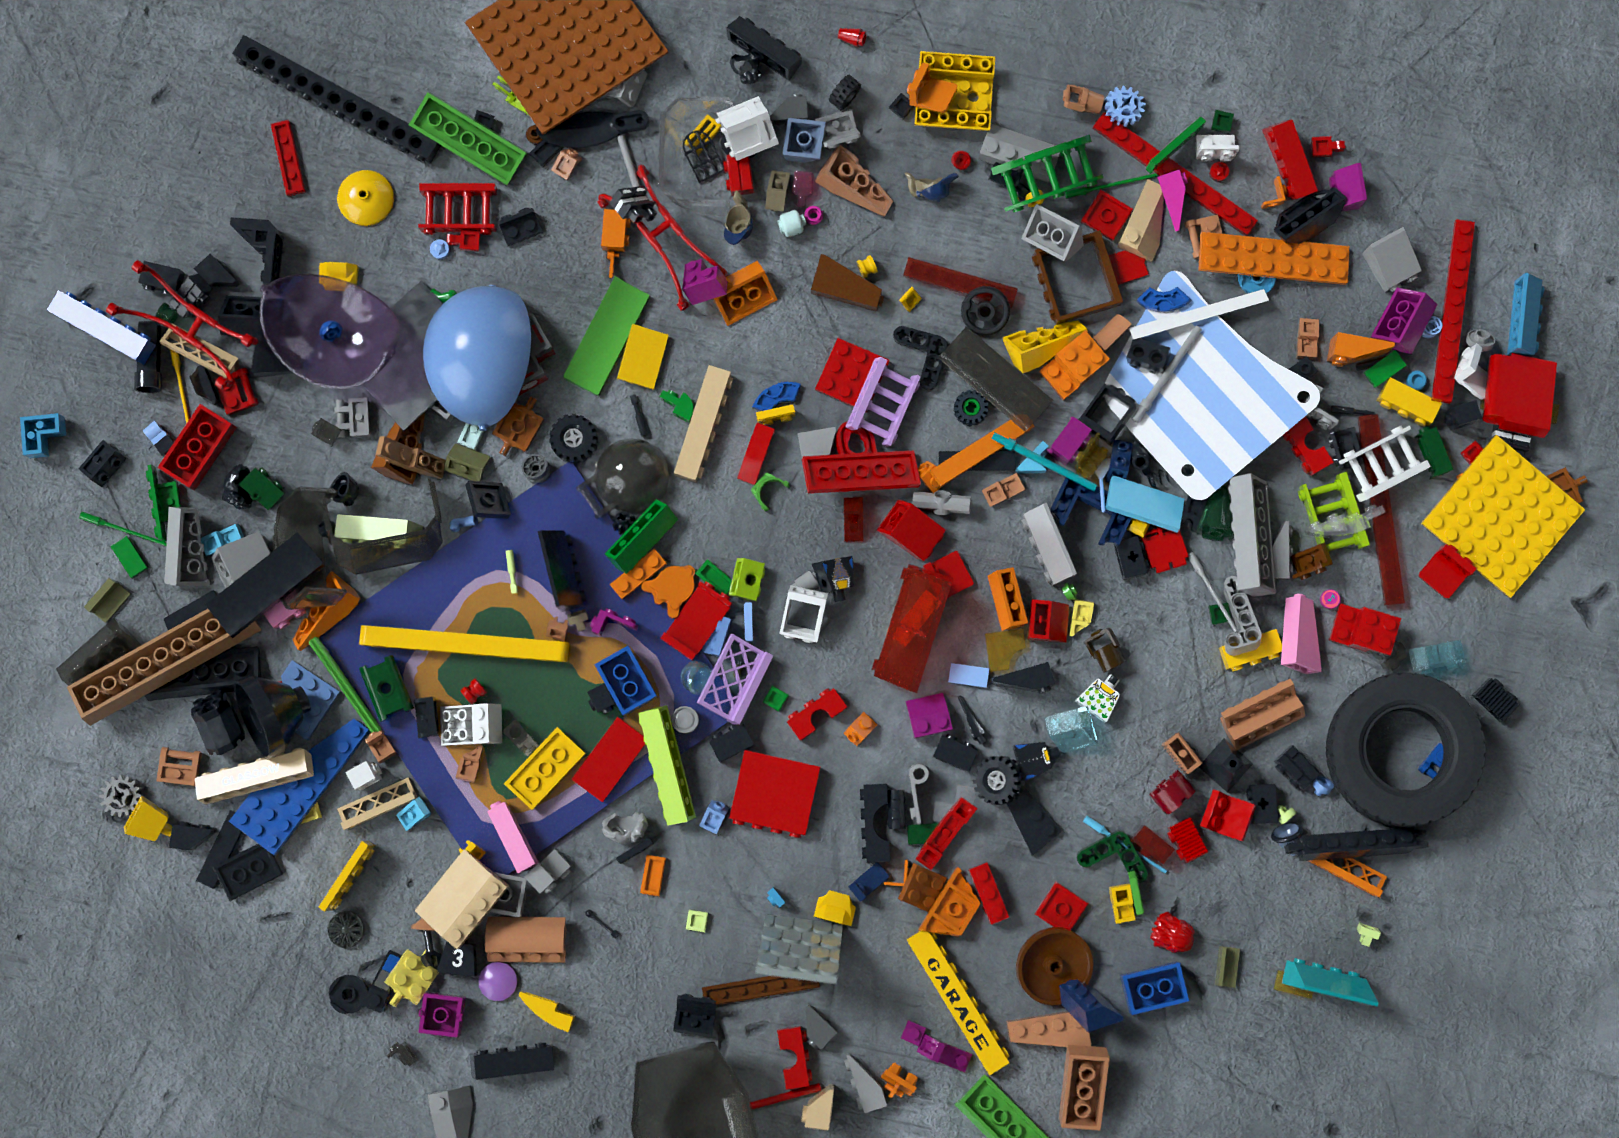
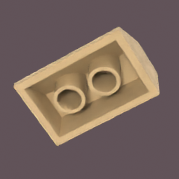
(818, 1109)

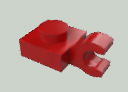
(1323, 146)
(467, 240)

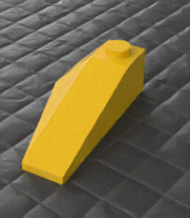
(1036, 348)

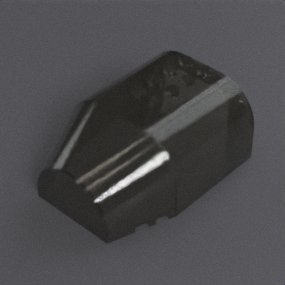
(690, 1096)

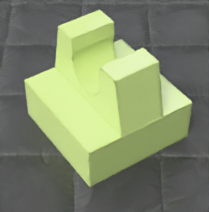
(1367, 933)

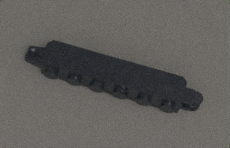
(1356, 844)

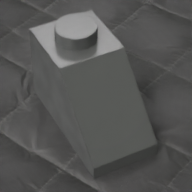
(792, 107)
(818, 1029)

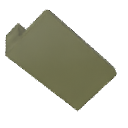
(466, 462)
(107, 600)
(1227, 966)

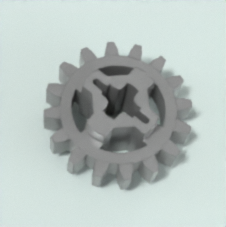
(117, 789)

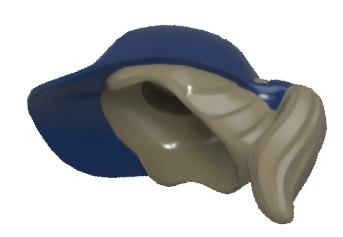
(931, 189)
(738, 221)

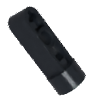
(148, 376)

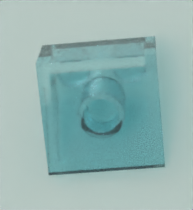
(1071, 729)

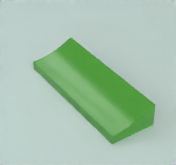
(467, 138)
(606, 336)
(995, 1113)

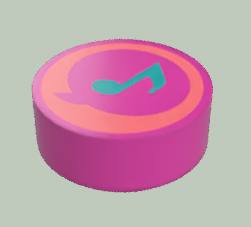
(1330, 599)

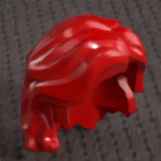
(1172, 933)

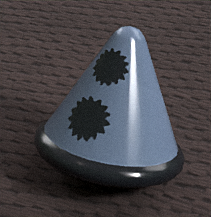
(1287, 834)

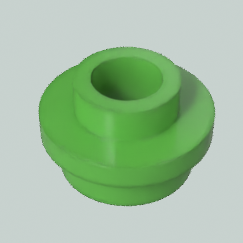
(1070, 591)

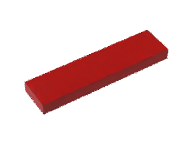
(288, 158)

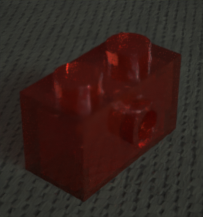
(1152, 845)

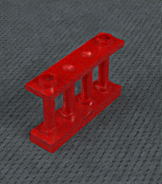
(448, 191)

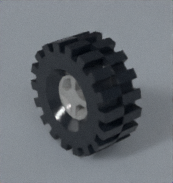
(565, 434)
(990, 784)

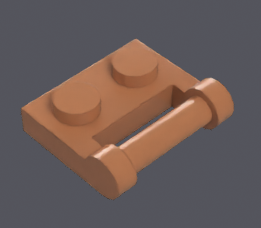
(1207, 224)
(175, 772)

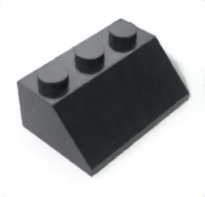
(241, 315)

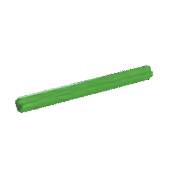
(344, 684)

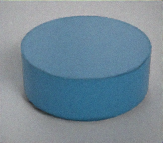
(1416, 380)

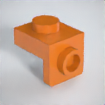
(926, 476)
(860, 729)

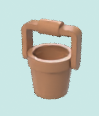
(1087, 101)

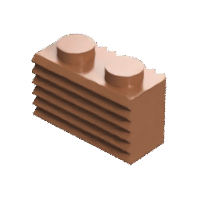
(1181, 753)

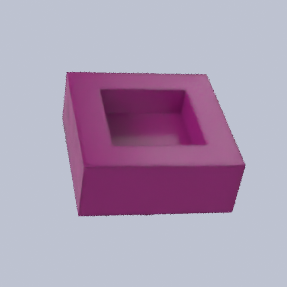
(913, 1032)

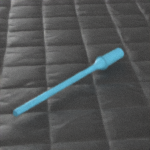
(1101, 829)

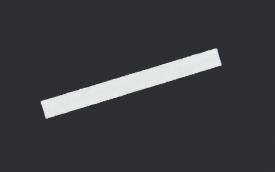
(1198, 314)

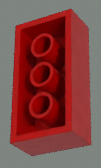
(197, 447)

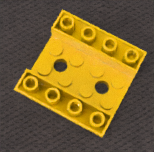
(971, 75)

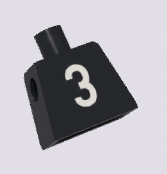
(459, 961)

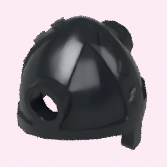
(346, 490)

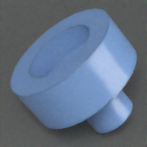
(1322, 785)

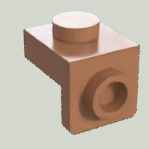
(380, 746)

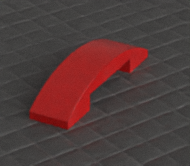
(945, 832)

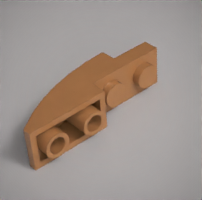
(410, 458)

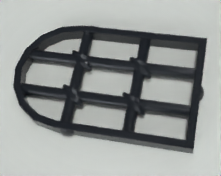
(693, 151)

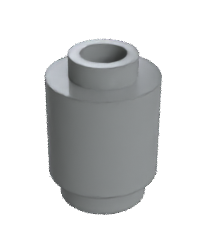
(807, 580)

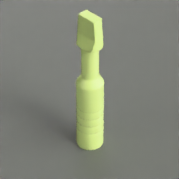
(511, 570)

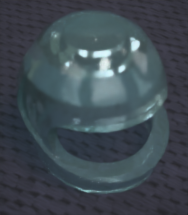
(695, 676)

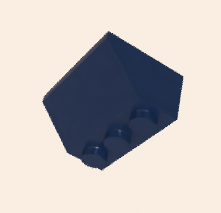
(1088, 1006)

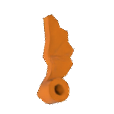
(610, 255)

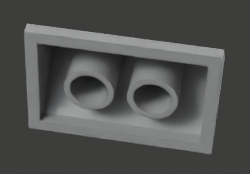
(1053, 233)

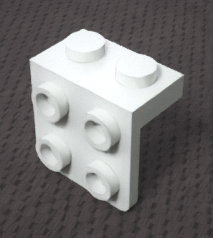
(1470, 373)

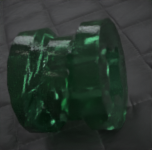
(167, 313)

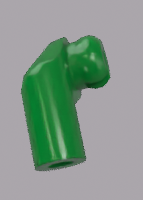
(444, 296)

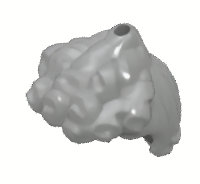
(625, 829)

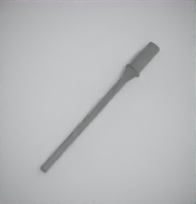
(1200, 570)

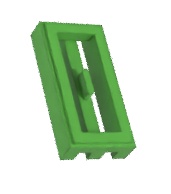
(1136, 892)

